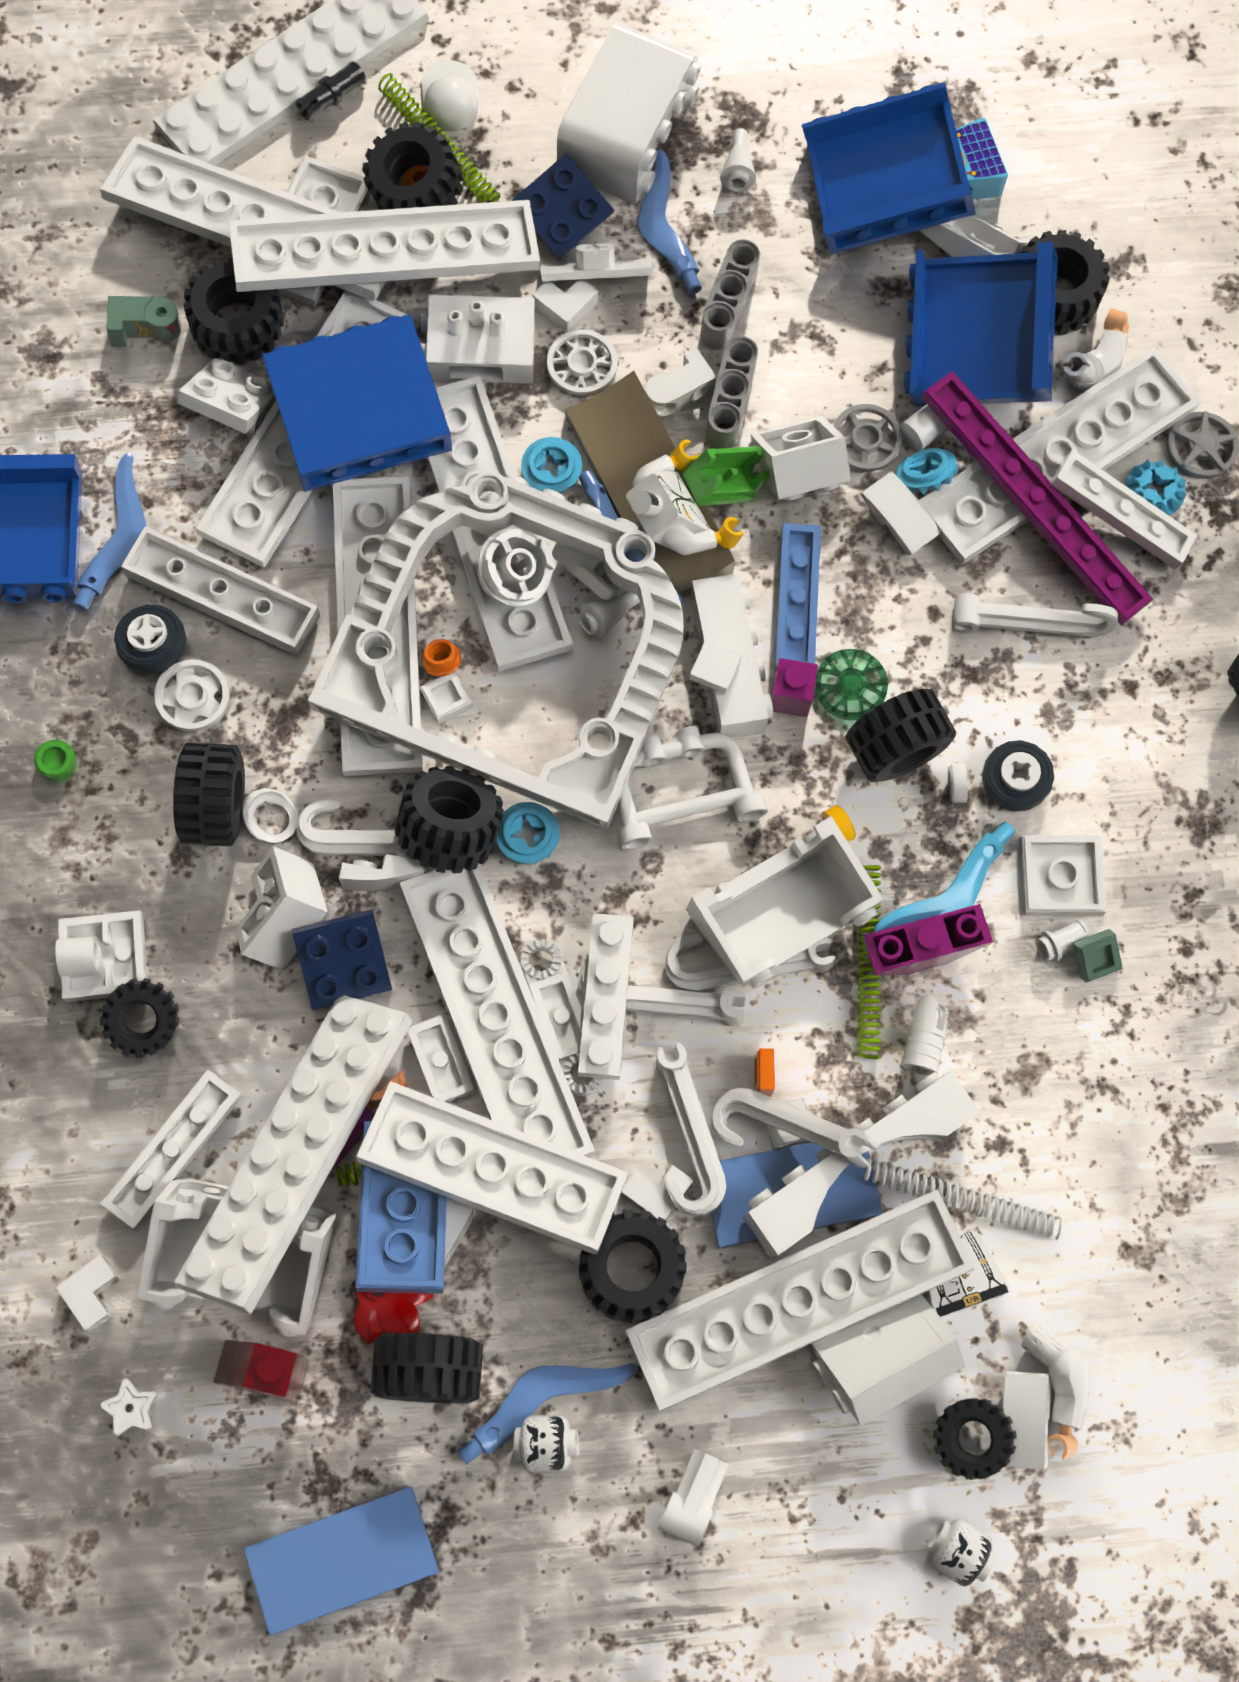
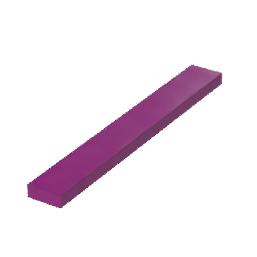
(1036, 497)

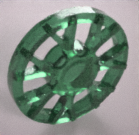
(850, 683)

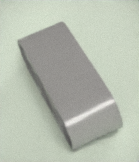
(732, 279)
(733, 377)

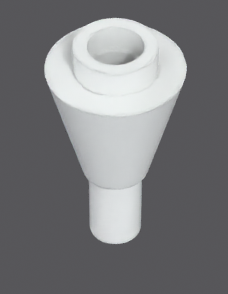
(738, 170)
(601, 615)

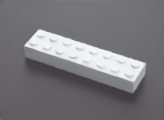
(221, 591)

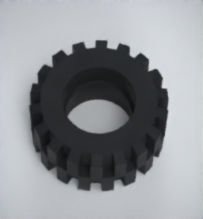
(406, 149)
(1084, 270)
(237, 337)
(900, 735)
(208, 794)
(449, 819)
(670, 1271)
(426, 1368)

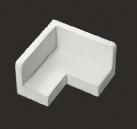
(286, 900)

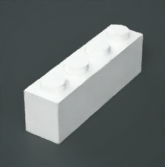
(722, 619)

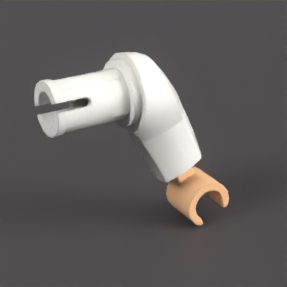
(1092, 367)
(1071, 1387)

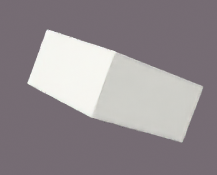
(565, 308)
(653, 1197)
(82, 1290)

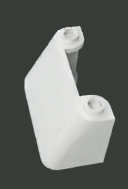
(786, 904)
(176, 1226)

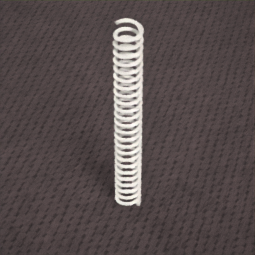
(965, 1194)

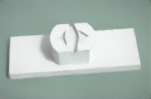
(595, 263)

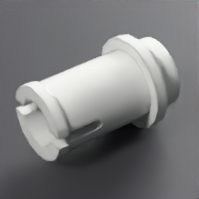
(1059, 942)

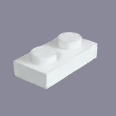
(440, 1059)

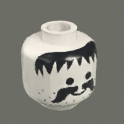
(545, 1444)
(961, 1552)

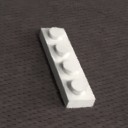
(1123, 509)
(606, 996)
(171, 1149)

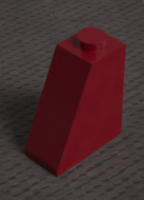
(261, 1370)

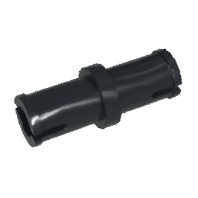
(330, 90)

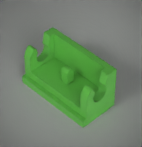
(725, 476)

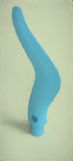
(964, 887)

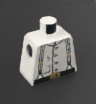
(971, 1288)

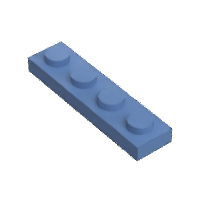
(798, 593)

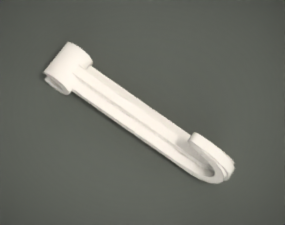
(1091, 622)
(343, 841)
(718, 975)
(680, 1002)
(791, 1120)
(695, 1134)

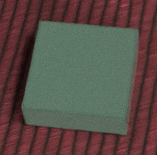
(1097, 955)

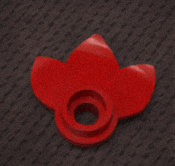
(387, 1313)

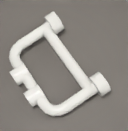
(689, 744)

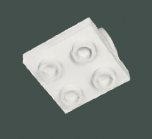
(228, 396)
(100, 954)

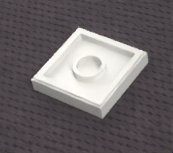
(1062, 875)

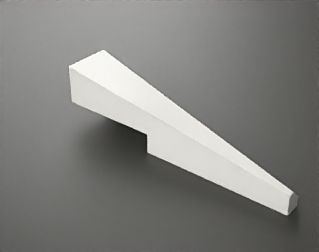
(973, 238)

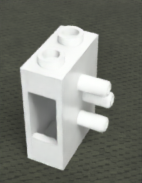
(479, 338)
(887, 1358)

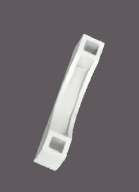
(792, 1211)

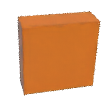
(764, 1071)

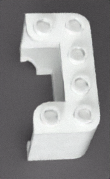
(627, 110)

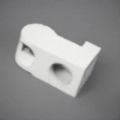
(682, 386)

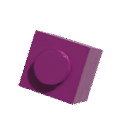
(793, 687)

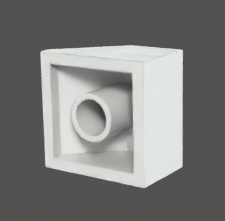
(803, 457)

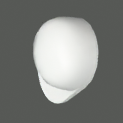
(450, 94)

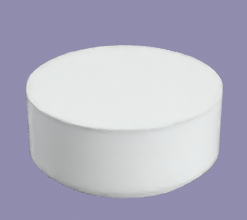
(957, 783)

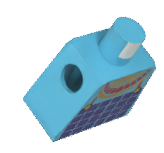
(982, 160)

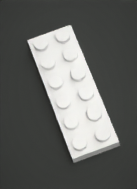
(492, 1167)

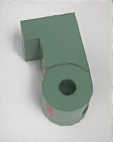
(141, 318)

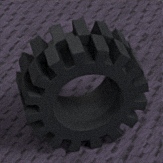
(131, 1041)
(948, 1438)

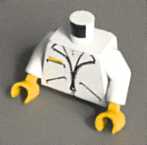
(670, 511)

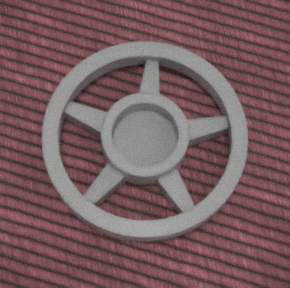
(868, 436)
(1203, 444)

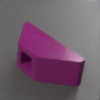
(928, 942)

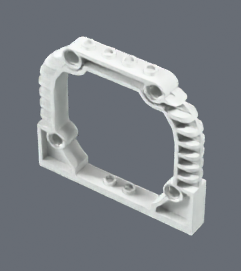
(580, 782)

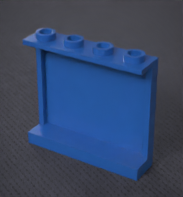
(888, 168)
(985, 323)
(357, 402)
(39, 527)

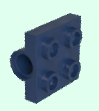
(564, 206)
(342, 958)

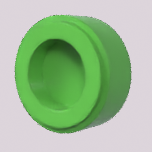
(55, 760)

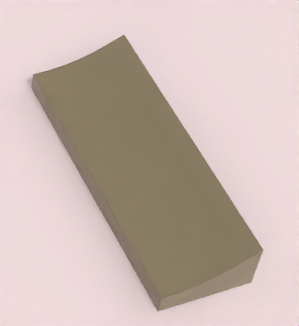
(619, 437)

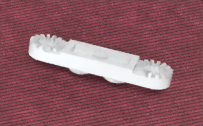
(558, 1010)

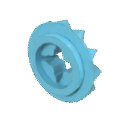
(559, 452)
(914, 469)
(1171, 496)
(537, 818)

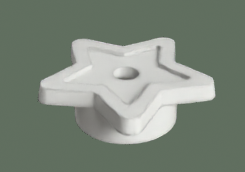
(117, 1408)

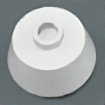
(515, 567)

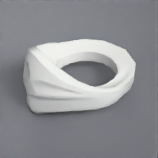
(270, 797)

